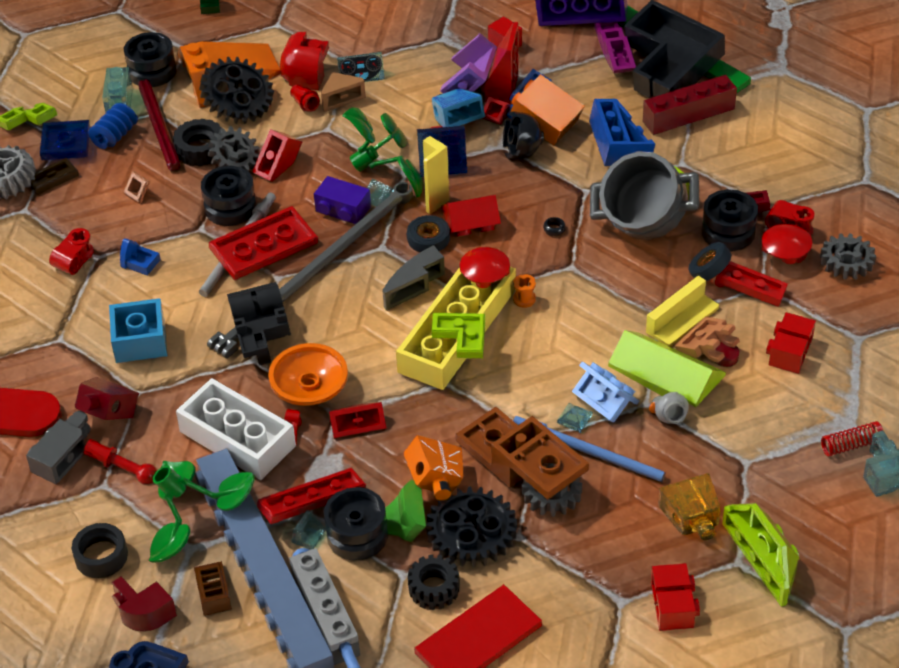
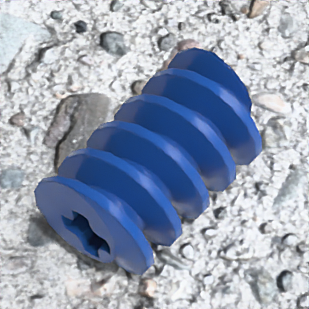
(113, 126)

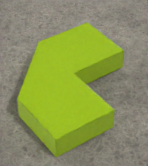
(38, 115)

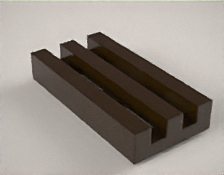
(53, 177)

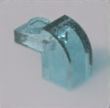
(882, 469)

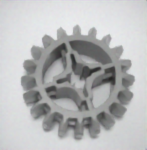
(16, 171)

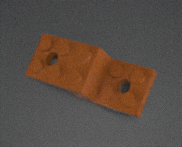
(522, 452)

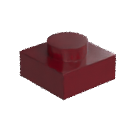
(761, 199)

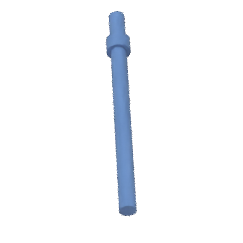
(605, 455)

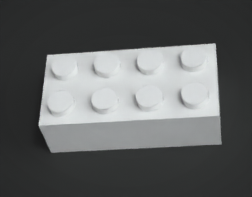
(228, 420)

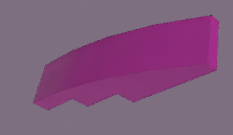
(615, 47)

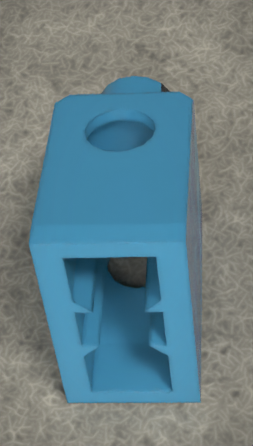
(457, 107)

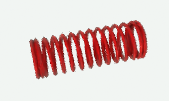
(828, 438)

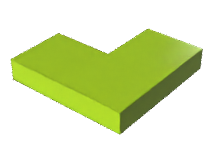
(466, 328)

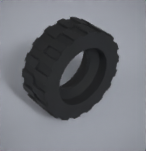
(191, 131)

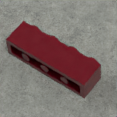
(689, 104)

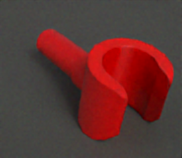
(293, 418)

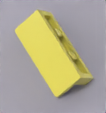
(435, 174)
(680, 313)

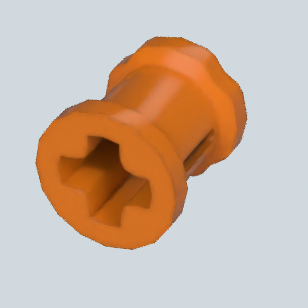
(524, 295)

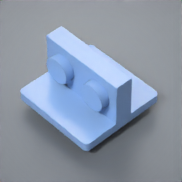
(604, 391)

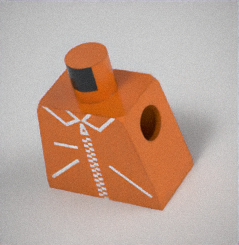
(435, 465)

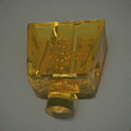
(691, 506)

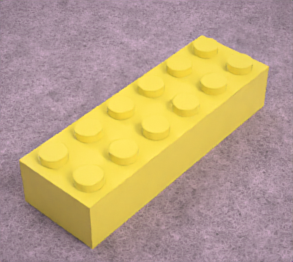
(435, 359)

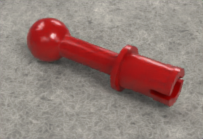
(108, 456)

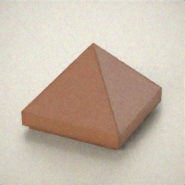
(136, 187)

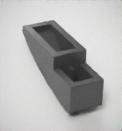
(413, 277)

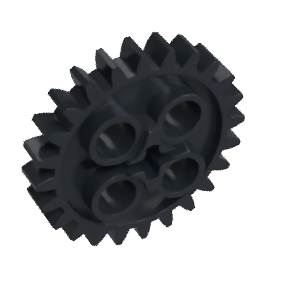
(236, 84)
(477, 533)

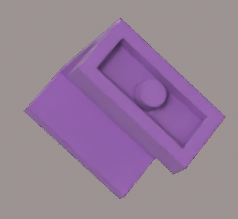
(475, 63)

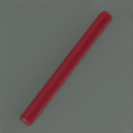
(159, 125)

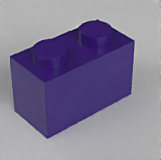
(342, 200)

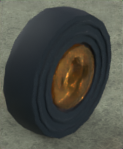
(430, 224)
(710, 261)

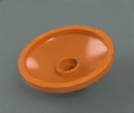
(308, 374)

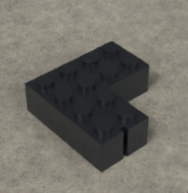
(675, 47)

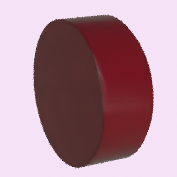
(731, 355)

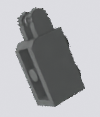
(59, 448)

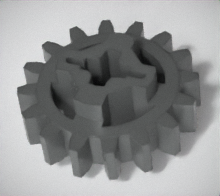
(233, 149)
(848, 256)
(558, 502)

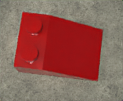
(504, 68)

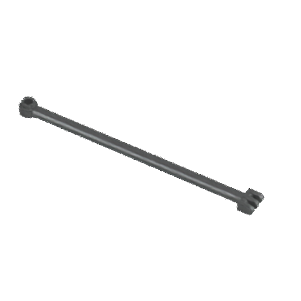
(227, 343)

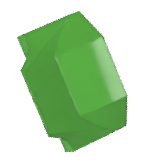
(406, 513)

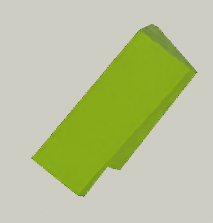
(663, 368)

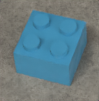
(137, 330)

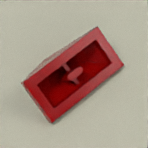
(357, 419)

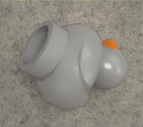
(670, 407)

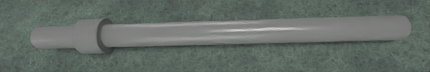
(259, 212)

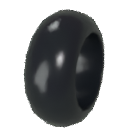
(554, 221)

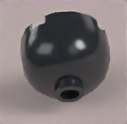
(522, 135)

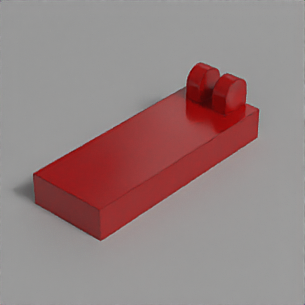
(752, 283)

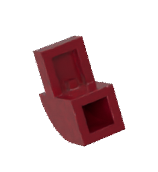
(143, 610)

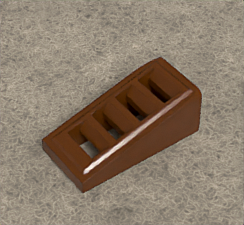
(216, 603)

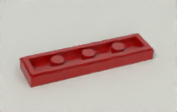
(307, 495)

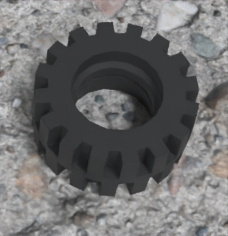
(433, 595)

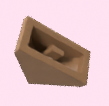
(342, 90)

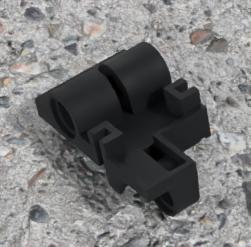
(258, 319)

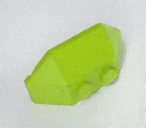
(763, 547)

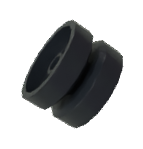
(150, 58)
(228, 195)
(729, 219)
(356, 523)

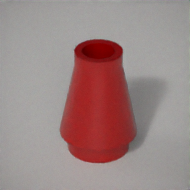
(306, 98)

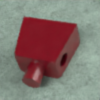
(98, 399)

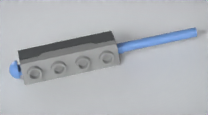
(325, 606)

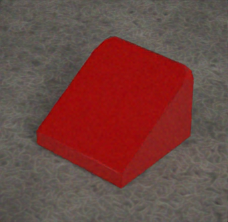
(496, 110)

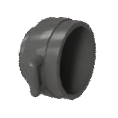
(644, 195)

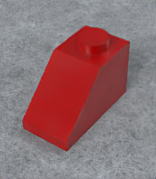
(276, 155)

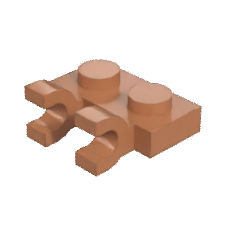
(704, 339)

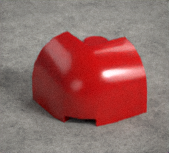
(303, 61)

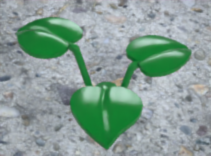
(367, 156)
(171, 483)

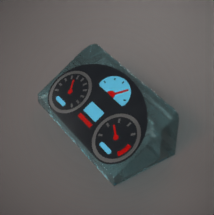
(364, 66)

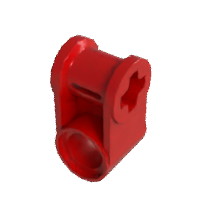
(789, 213)
(72, 251)

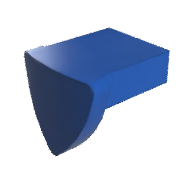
(137, 257)

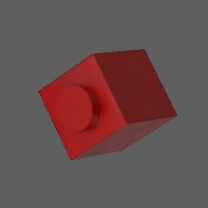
(498, 30)

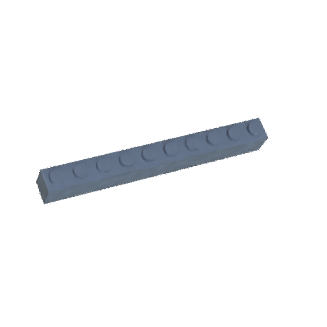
(265, 570)

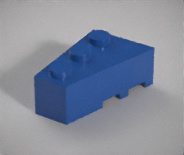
(616, 132)

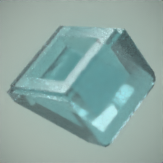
(378, 192)

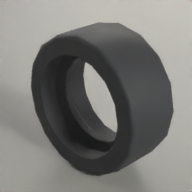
(99, 533)

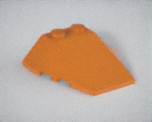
(201, 54)

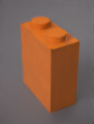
(551, 107)

